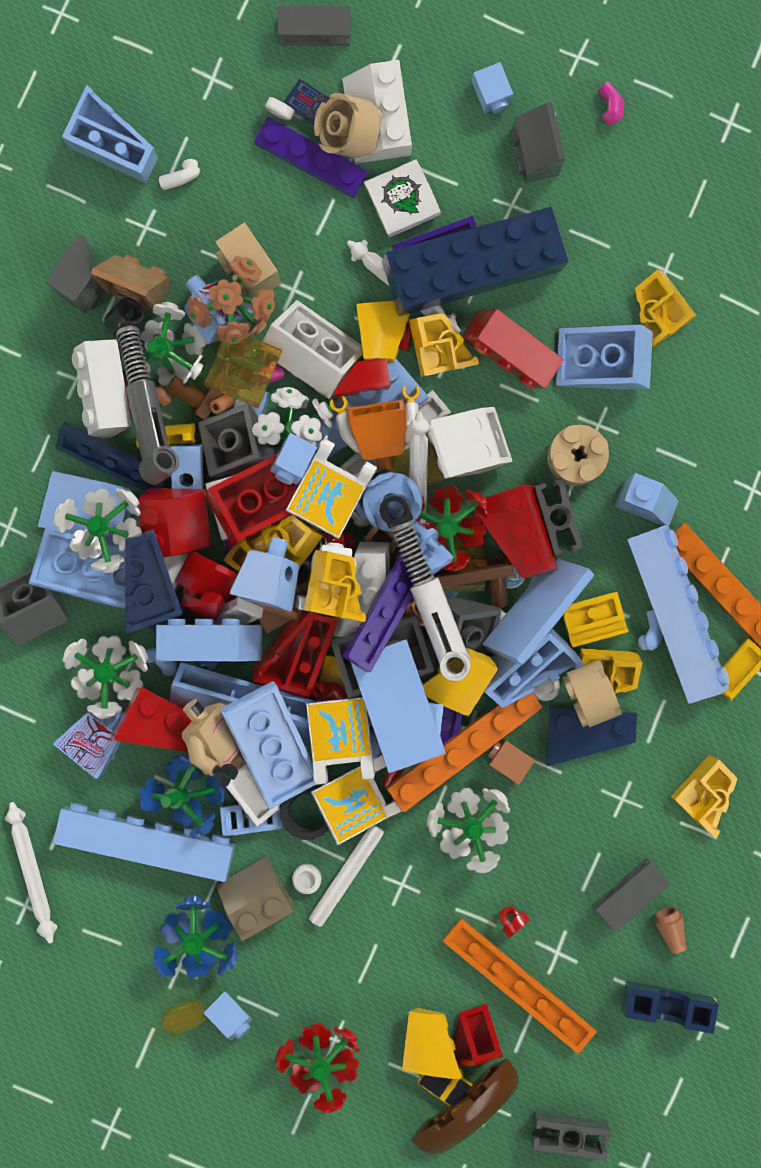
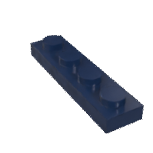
(102, 456)

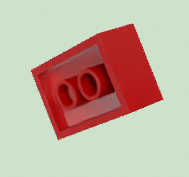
(250, 501)

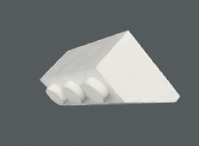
(384, 88)
(313, 348)
(101, 388)

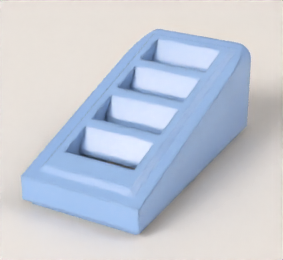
(228, 830)

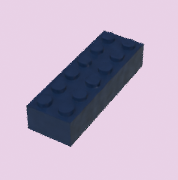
(474, 261)

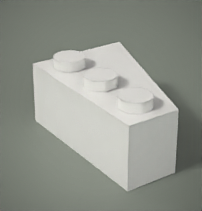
(371, 572)

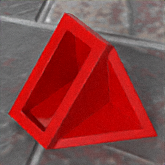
(476, 1038)

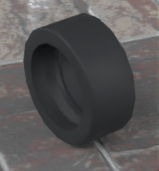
(293, 828)

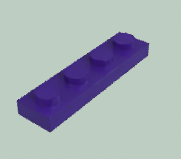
(310, 157)
(381, 618)

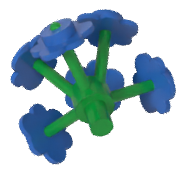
(179, 798)
(198, 957)

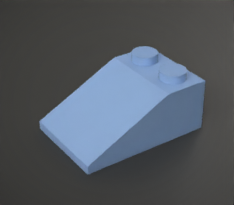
(605, 357)
(66, 487)

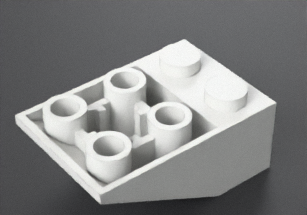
(469, 442)

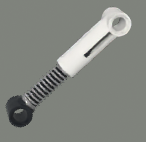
(427, 590)

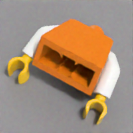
(378, 429)

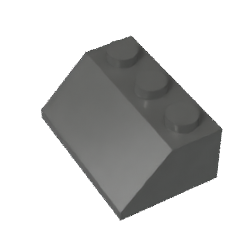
(406, 629)

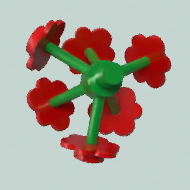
(471, 531)
(309, 1072)

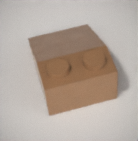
(128, 279)

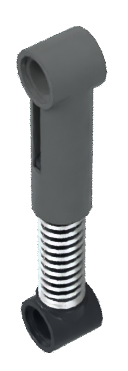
(157, 457)

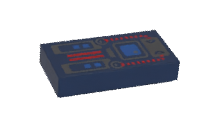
(305, 100)

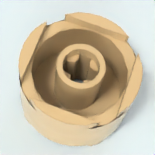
(348, 125)
(592, 447)
(594, 694)

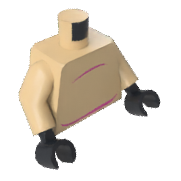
(210, 741)

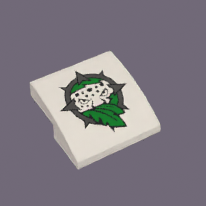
(402, 198)

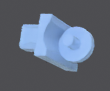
(435, 552)

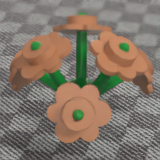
(229, 298)

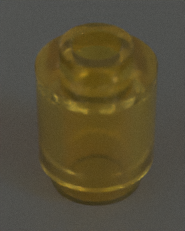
(184, 1017)

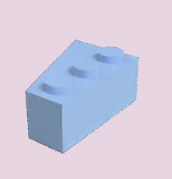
(108, 139)
(208, 641)
(544, 664)

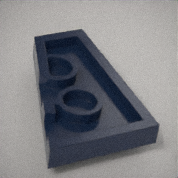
(148, 586)
(571, 740)

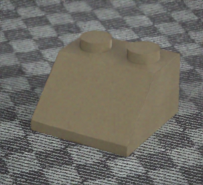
(255, 898)

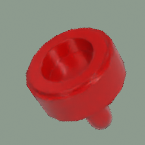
(516, 924)

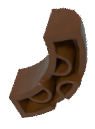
(471, 1113)

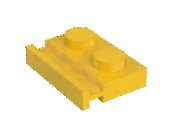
(594, 619)

